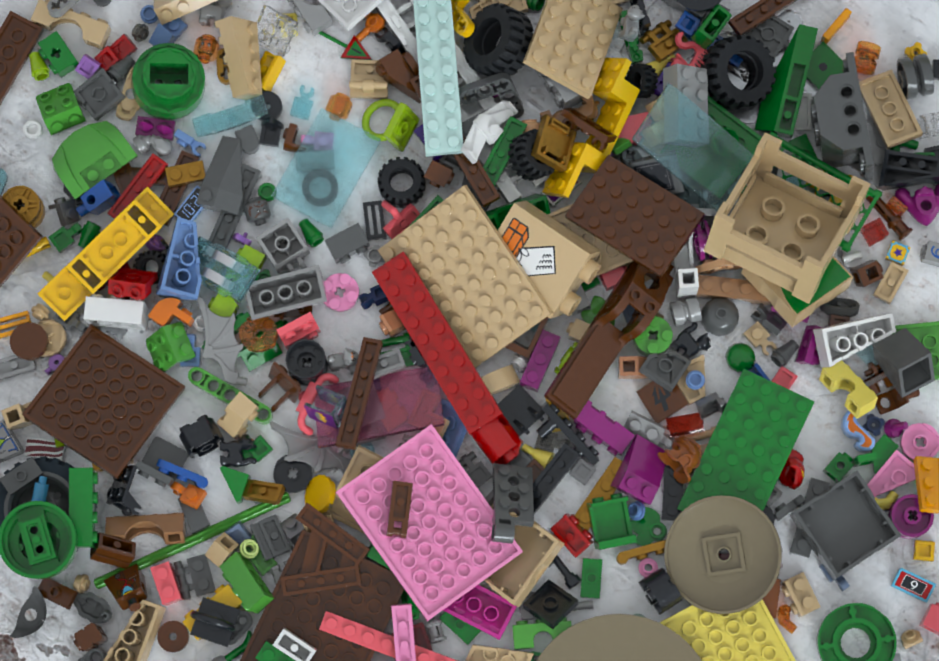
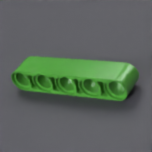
(223, 389)

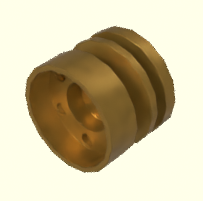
(34, 208)

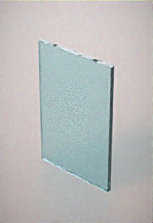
(326, 168)

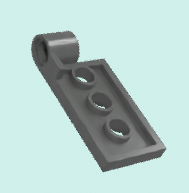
(502, 522)

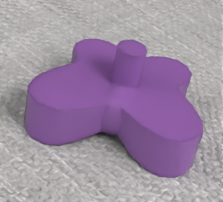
(242, 239)

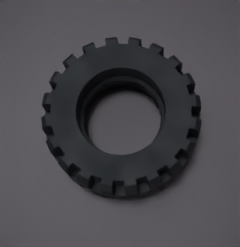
(490, 25)
(759, 65)

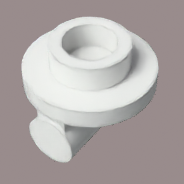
(851, 258)

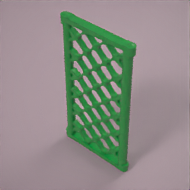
(876, 194)

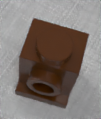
(863, 279)

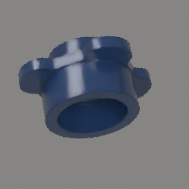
(879, 422)

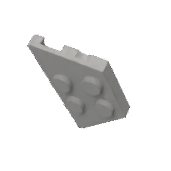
(878, 152)

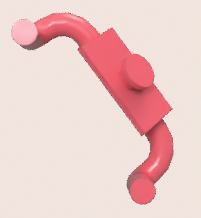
(308, 396)

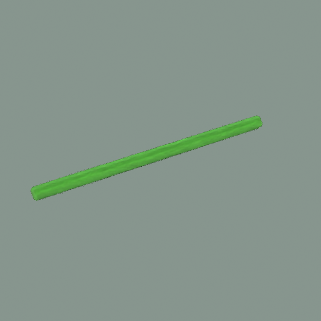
(197, 538)

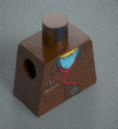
(128, 588)

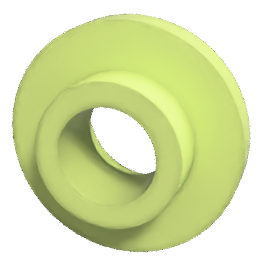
(254, 548)

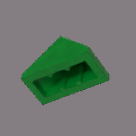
(236, 481)

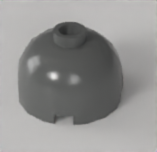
(719, 316)

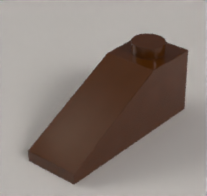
(397, 73)

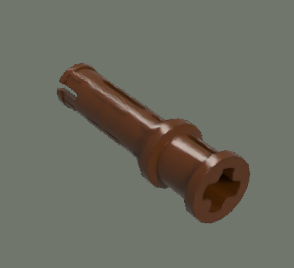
(894, 222)

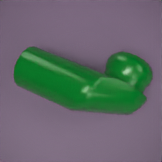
(913, 144)

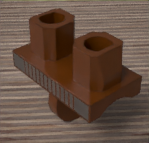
(872, 381)

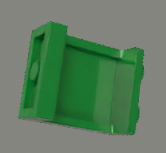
(610, 522)

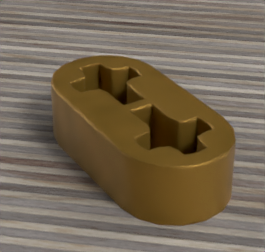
(221, 67)

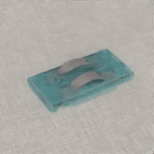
(225, 270)

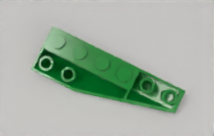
(782, 105)

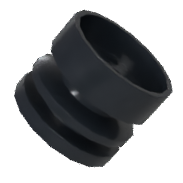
(306, 352)

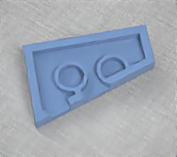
(455, 431)

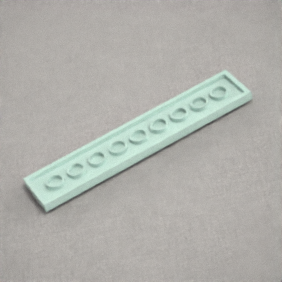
(438, 77)

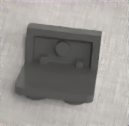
(161, 450)

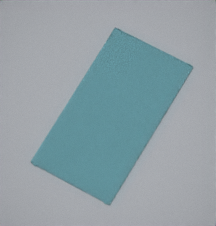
(693, 147)

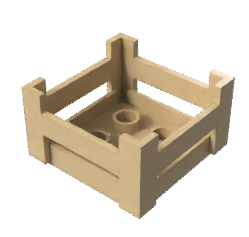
(782, 227)

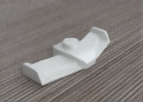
(486, 129)

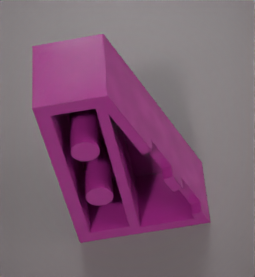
(603, 429)

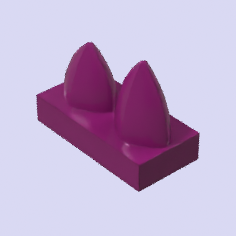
(158, 127)
(807, 353)

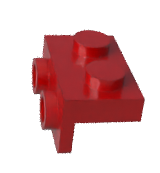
(573, 536)

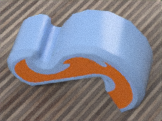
(854, 430)

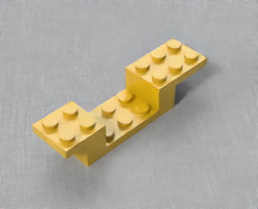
(585, 157)
(106, 253)

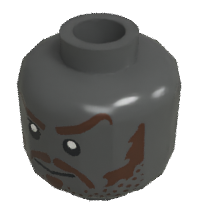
(257, 210)

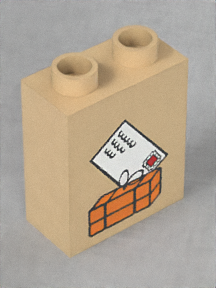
(550, 256)

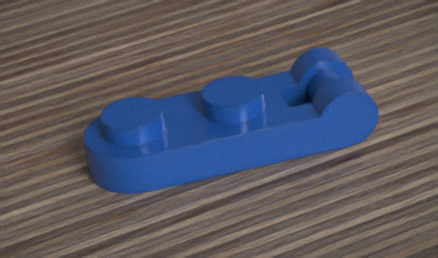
(182, 474)

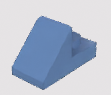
(168, 32)

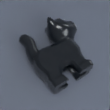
(688, 343)
(235, 452)

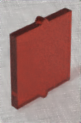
(685, 424)

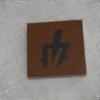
(661, 402)

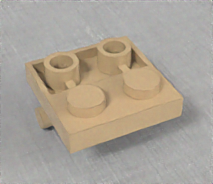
(366, 81)

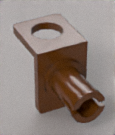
(895, 400)

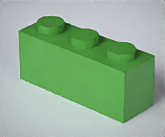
(246, 583)

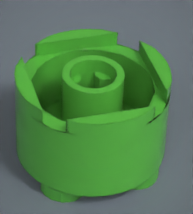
(663, 339)

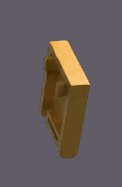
(553, 140)

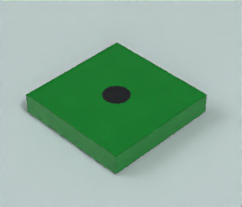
(823, 64)

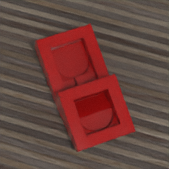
(115, 52)

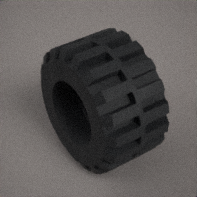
(523, 161)
(396, 167)

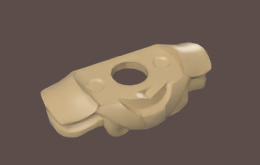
(127, 108)

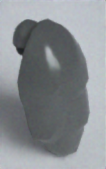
(93, 608)

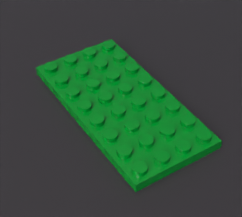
(749, 442)

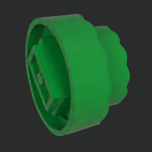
(168, 64)
(54, 533)

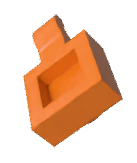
(190, 496)

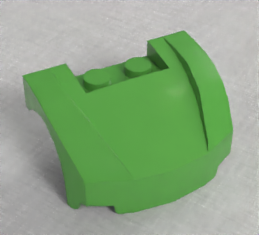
(91, 156)

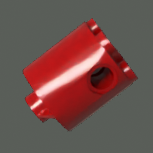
(498, 441)

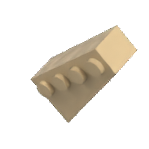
(241, 56)
(139, 634)

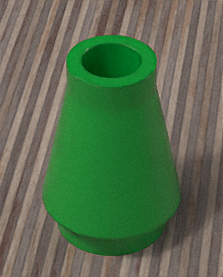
(89, 232)
(311, 234)

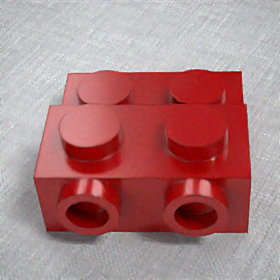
(132, 283)

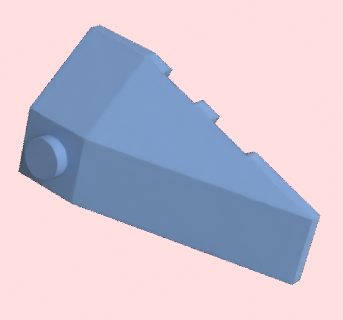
(181, 267)

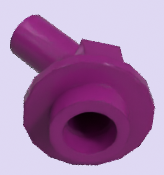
(894, 428)

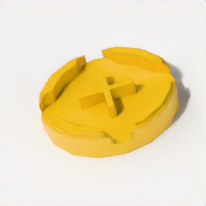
(320, 493)

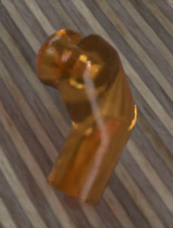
(784, 618)

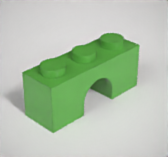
(524, 633)

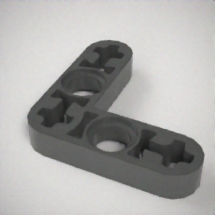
(500, 89)

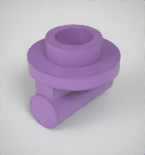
(154, 243)

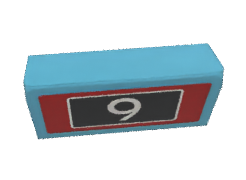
(913, 585)

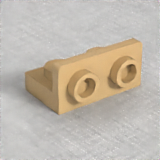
(800, 594)

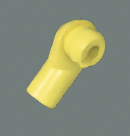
(886, 503)

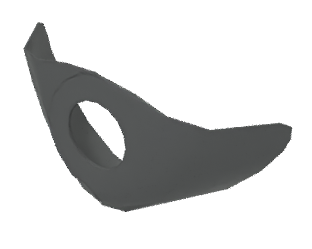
(26, 627)

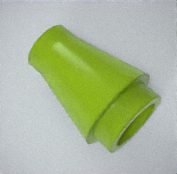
(38, 67)

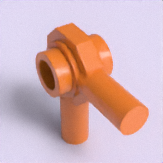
(373, 24)

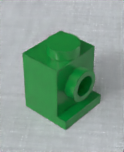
(834, 472)

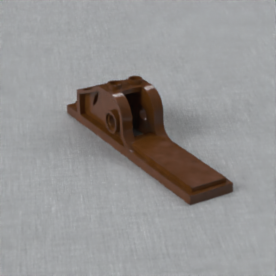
(604, 341)

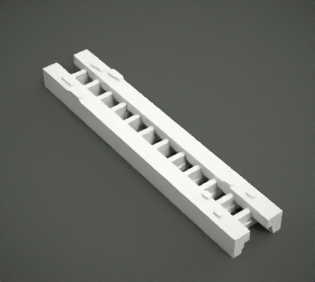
(403, 33)

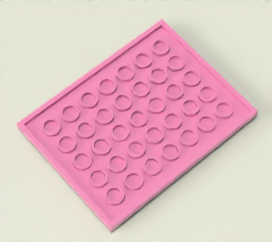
(448, 523)

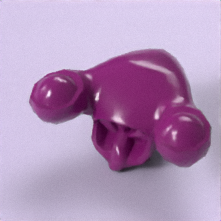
(923, 205)

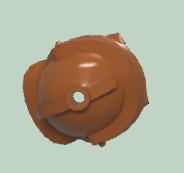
(682, 458)

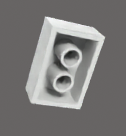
(115, 312)

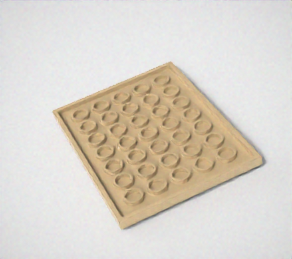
(471, 275)

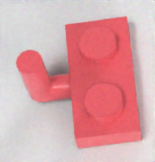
(400, 220)

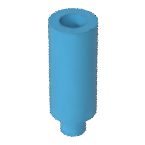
(40, 489)

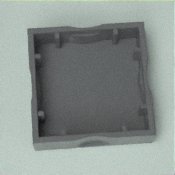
(845, 525)

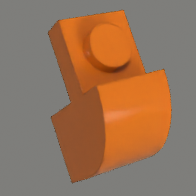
(169, 308)

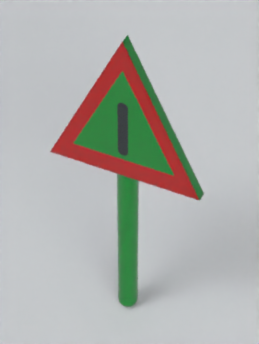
(353, 50)

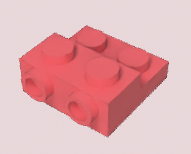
(300, 328)

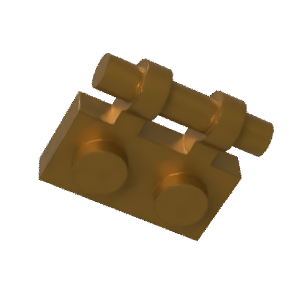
(666, 45)

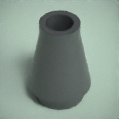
(120, 69)
(784, 353)

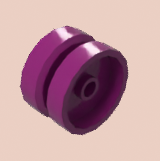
(899, 516)

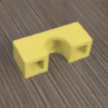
(860, 397)

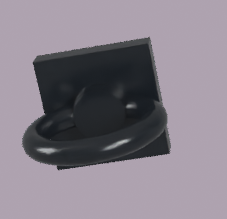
(214, 622)

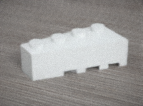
(846, 338)

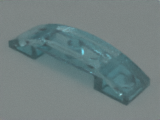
(230, 118)

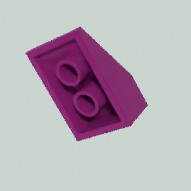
(640, 471)

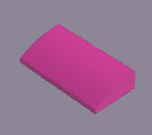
(483, 611)

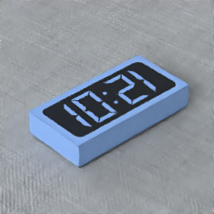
(189, 208)

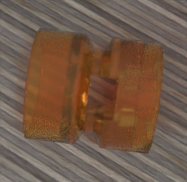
(866, 56)

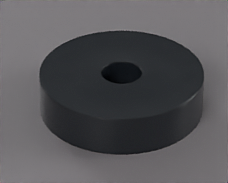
(276, 105)

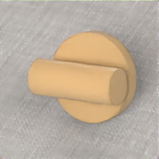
(911, 638)

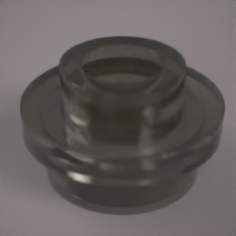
(140, 32)

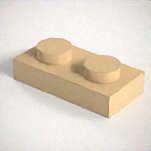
(890, 283)

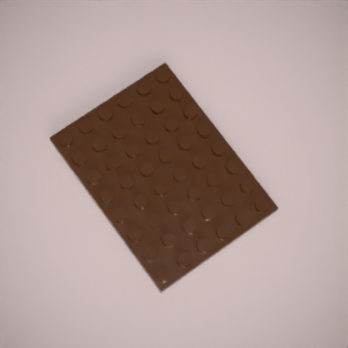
(304, 612)

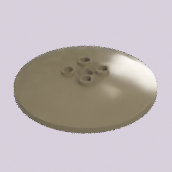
(695, 562)

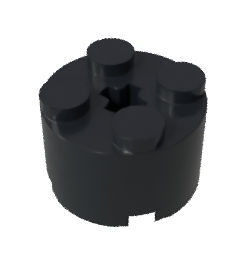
(200, 436)
(660, 591)

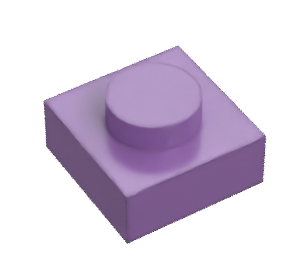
(87, 66)

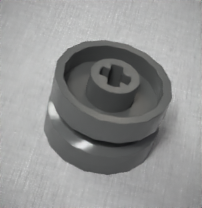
(915, 76)

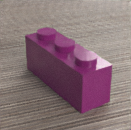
(540, 361)

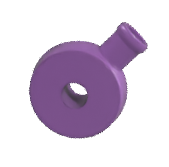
(52, 363)

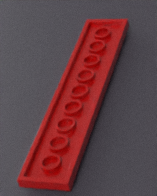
(437, 343)

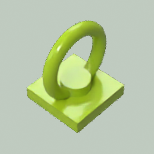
(399, 127)

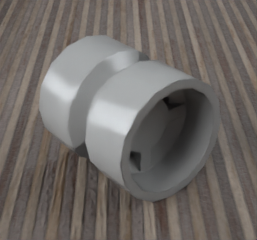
(685, 311)

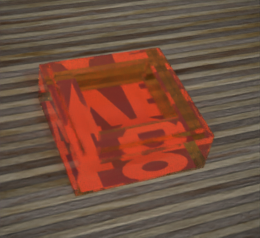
(897, 206)

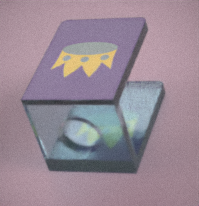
(324, 416)

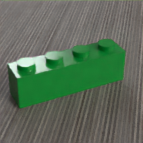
(82, 505)

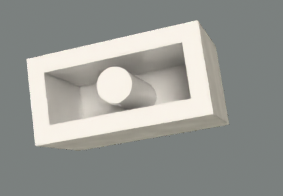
(294, 646)

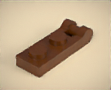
(399, 508)

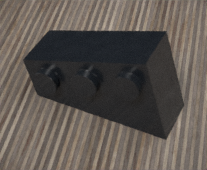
(907, 169)

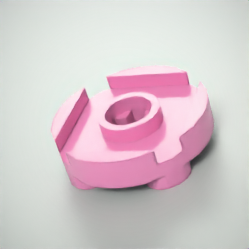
(349, 297)
(919, 431)

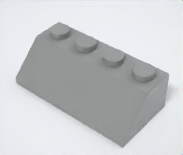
(286, 292)

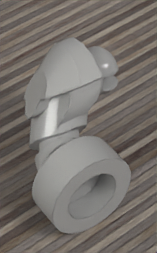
(161, 145)

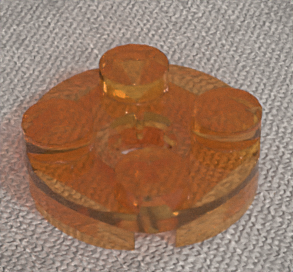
(265, 341)

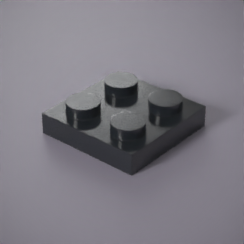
(550, 604)

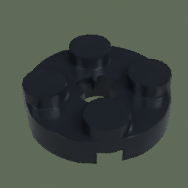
(292, 485)

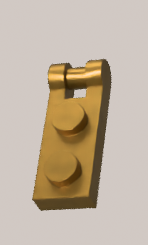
(641, 552)

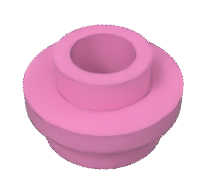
(641, 568)

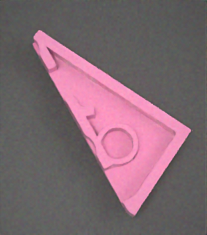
(893, 474)

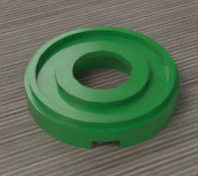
(859, 616)

